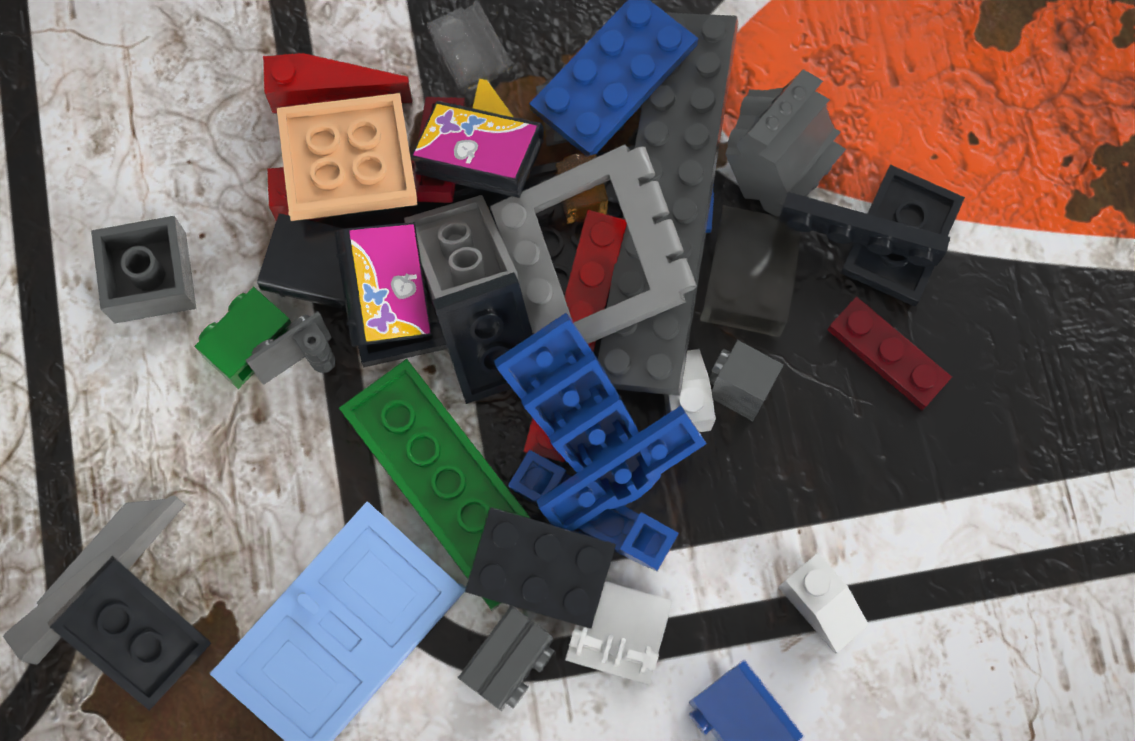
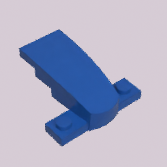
(590, 425)

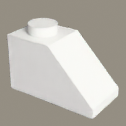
(695, 393)
(825, 602)

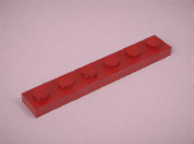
(585, 293)

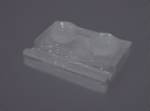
(469, 46)

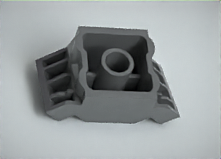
(783, 142)

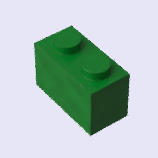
(235, 336)

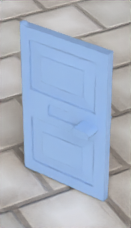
(338, 630)

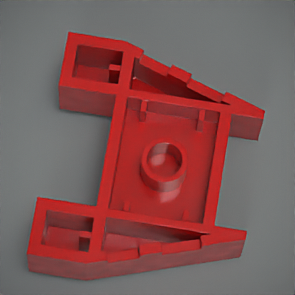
(315, 79)

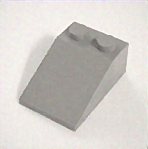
(460, 247)

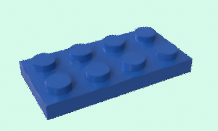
(613, 75)

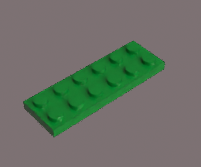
(430, 461)

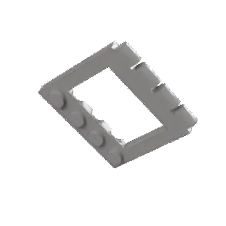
(641, 208)

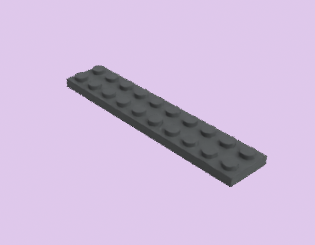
(682, 138)

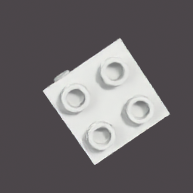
(623, 634)

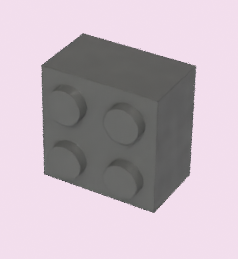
(143, 269)

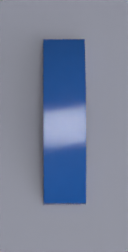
(633, 533)

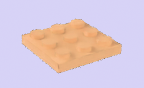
(346, 157)

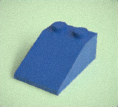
(742, 709)

